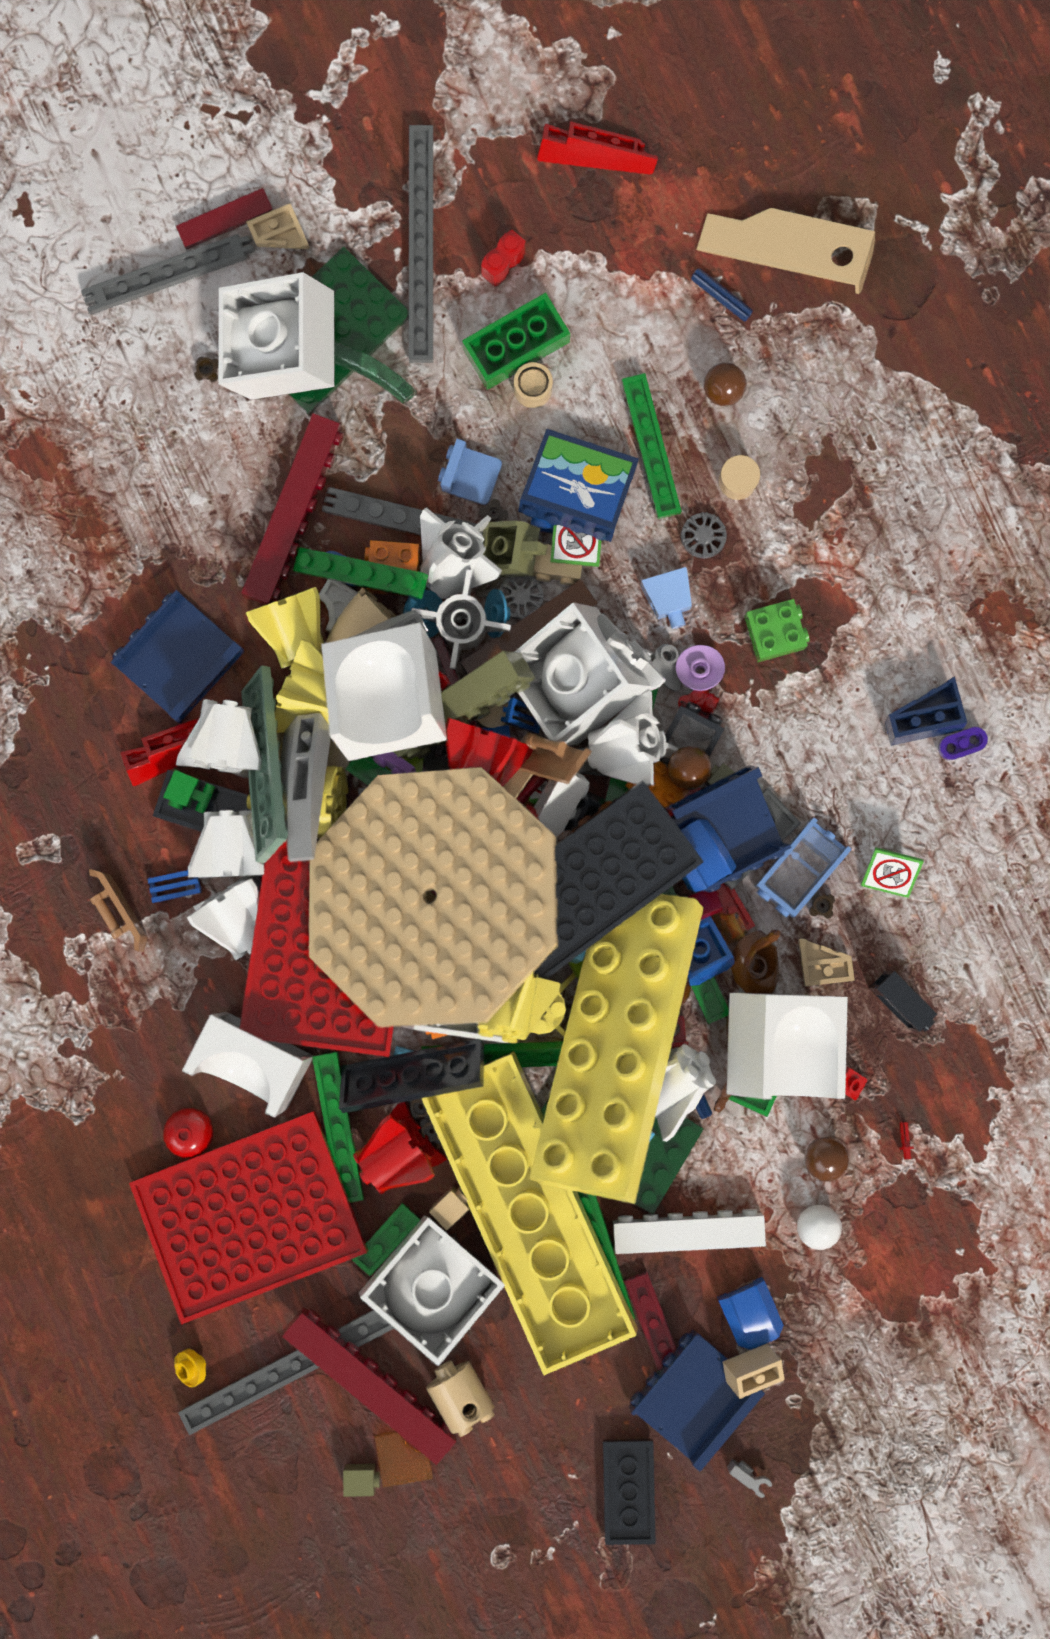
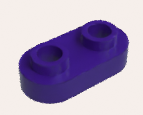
(962, 743)

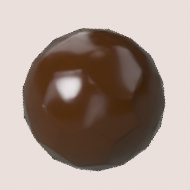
(725, 384)
(689, 767)
(826, 1159)

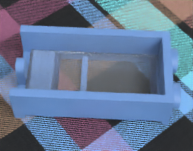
(801, 869)

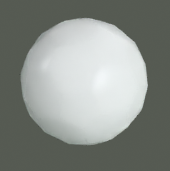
(819, 1227)

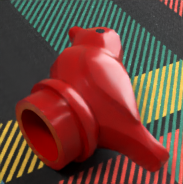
(704, 699)

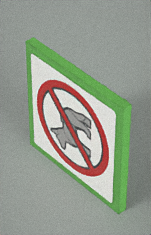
(574, 548)
(892, 872)

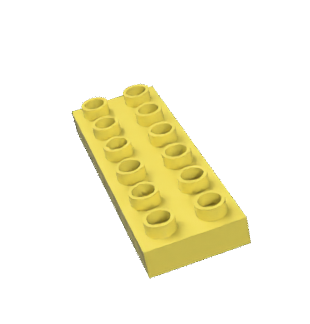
(617, 1052)
(530, 1228)

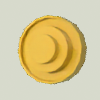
(190, 1367)

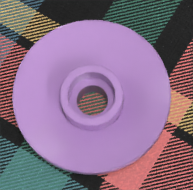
(700, 658)

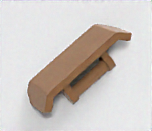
(553, 759)
(122, 906)

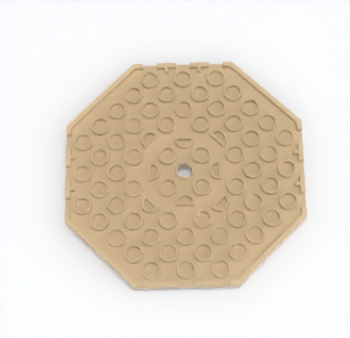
(491, 911)

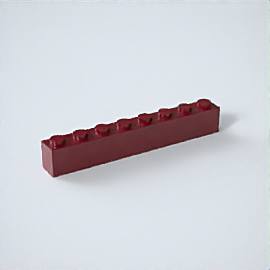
(292, 510)
(369, 1385)

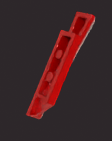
(594, 149)
(158, 753)

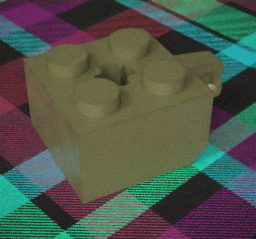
(513, 547)

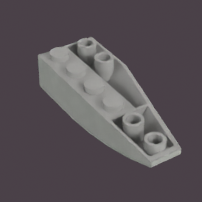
(303, 777)

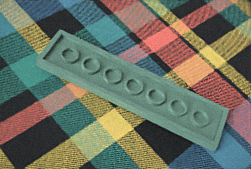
(265, 784)

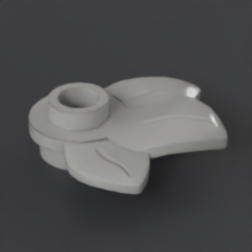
(667, 668)

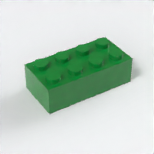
(516, 340)

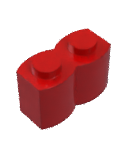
(500, 260)

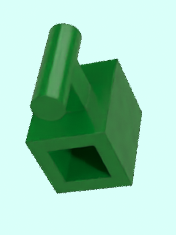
(184, 790)

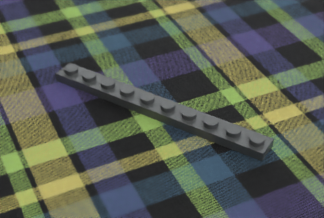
(421, 243)
(273, 1376)

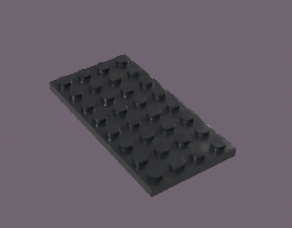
(614, 870)

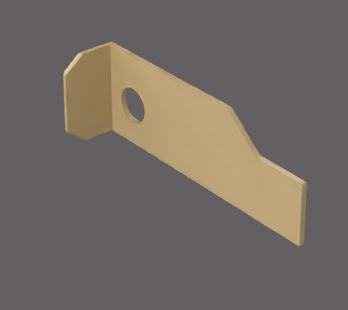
(791, 244)

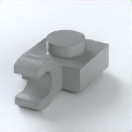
(743, 1473)

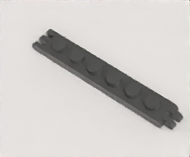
(167, 273)
(378, 512)

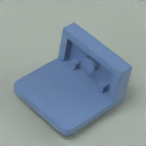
(469, 473)

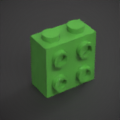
(776, 630)

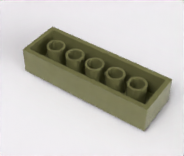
(479, 692)

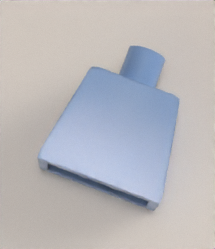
(669, 595)

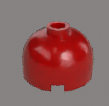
(188, 1132)

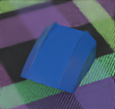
(713, 852)
(710, 954)
(751, 1314)

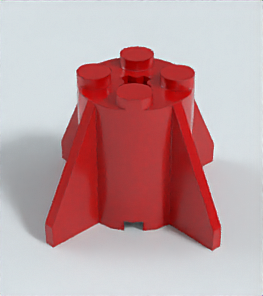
(484, 749)
(397, 1153)

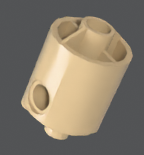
(456, 1388)

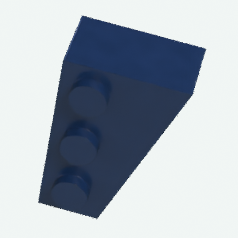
(928, 716)

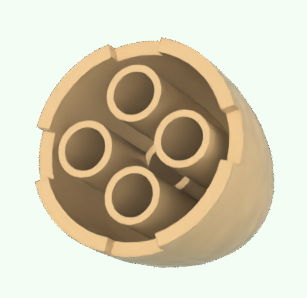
(358, 616)

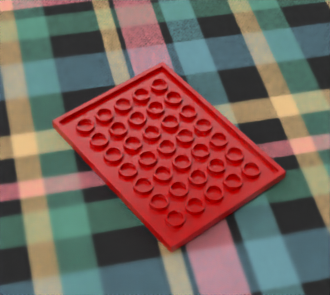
(285, 989)
(248, 1217)

